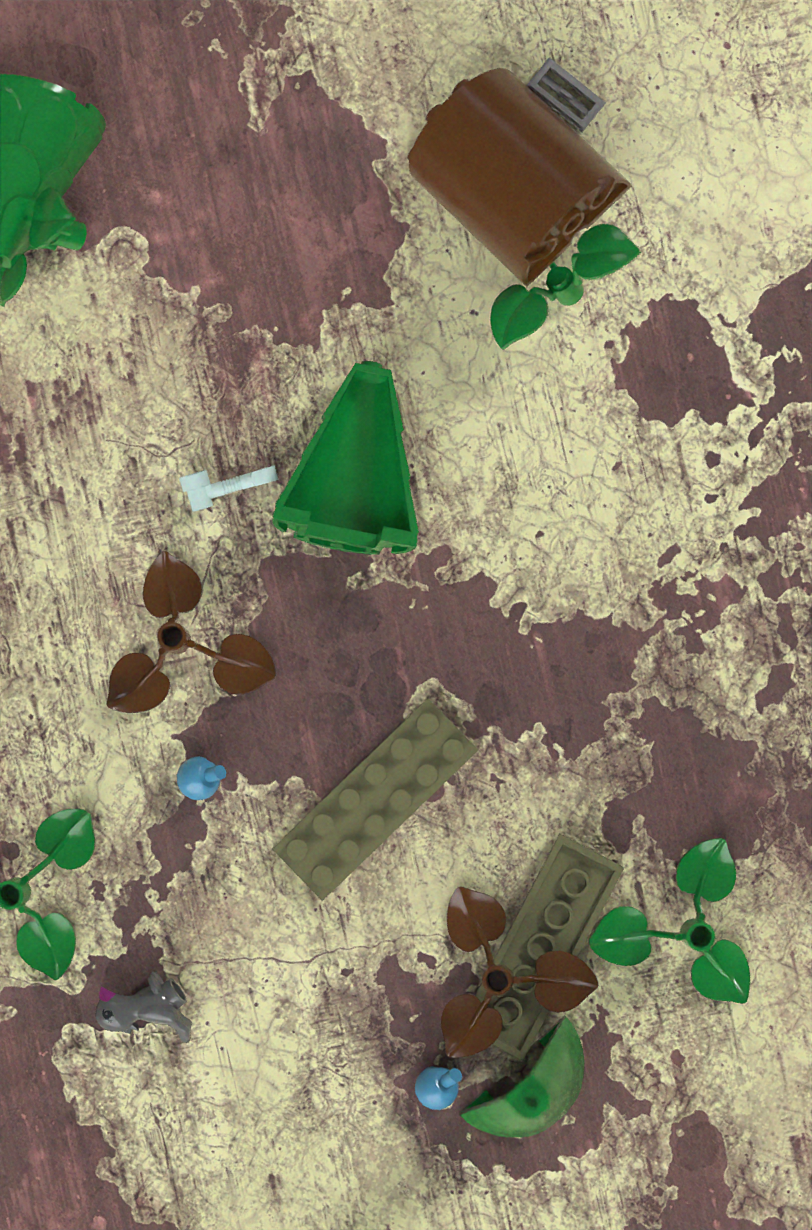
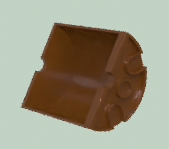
(512, 171)

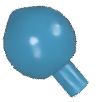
(199, 778)
(437, 1087)

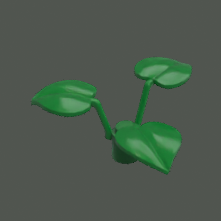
(50, 227)
(521, 313)
(51, 941)
(723, 970)

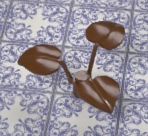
(169, 589)
(472, 1025)

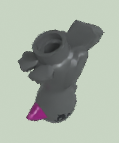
(154, 1004)

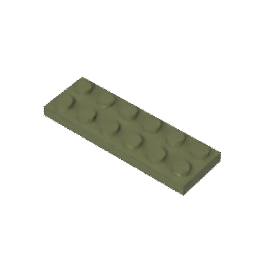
(375, 799)
(552, 918)

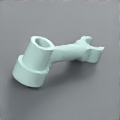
(201, 491)

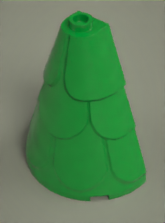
(41, 146)
(354, 473)
(541, 1096)

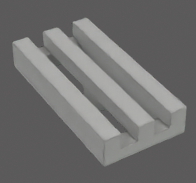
(575, 84)

